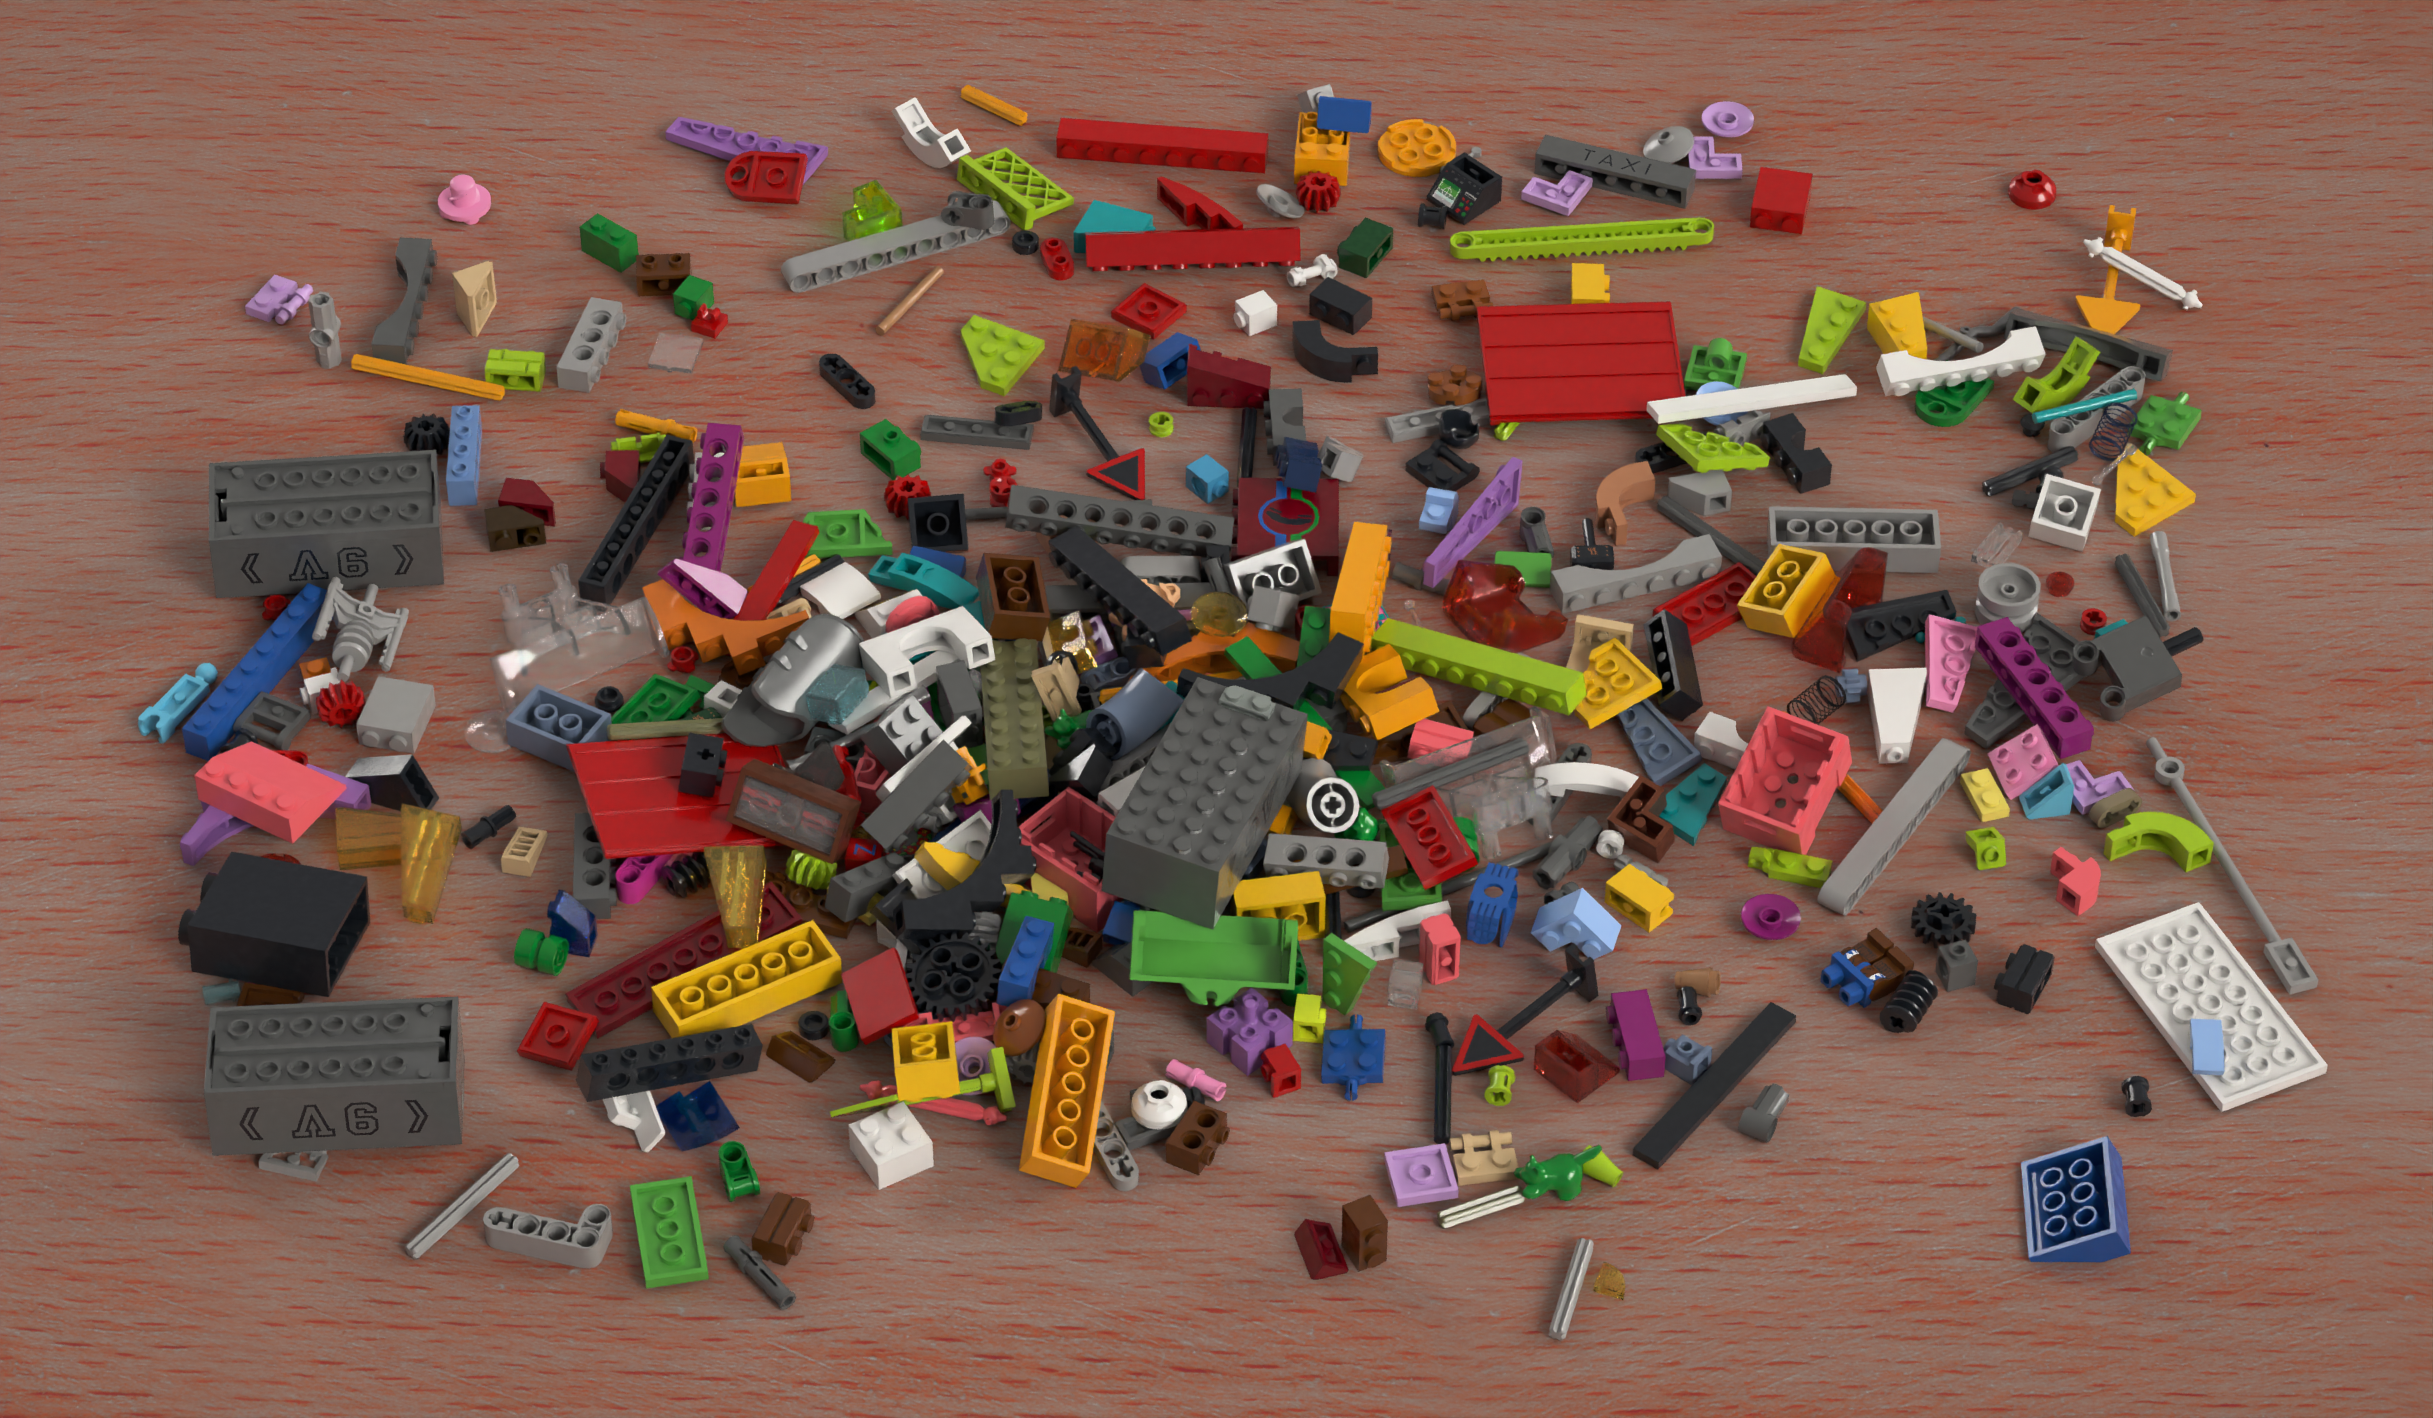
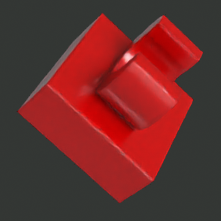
(709, 321)

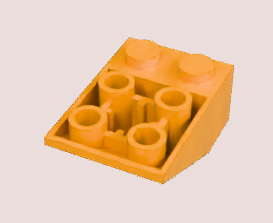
(1320, 150)
(763, 476)

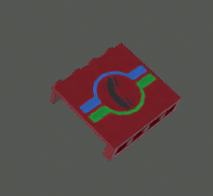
(1279, 514)

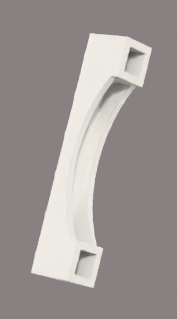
(1905, 373)

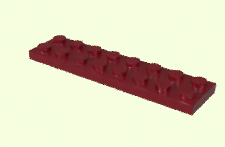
(626, 988)

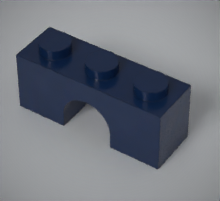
(1299, 464)

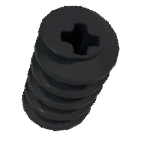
(686, 874)
(1908, 1003)

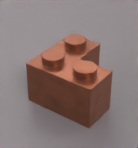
(1639, 821)

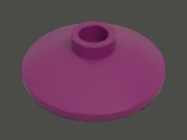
(1770, 916)

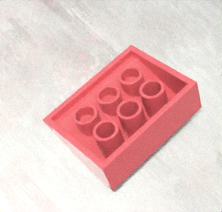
(266, 790)

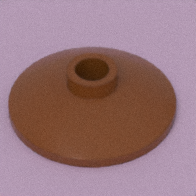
(1019, 1027)

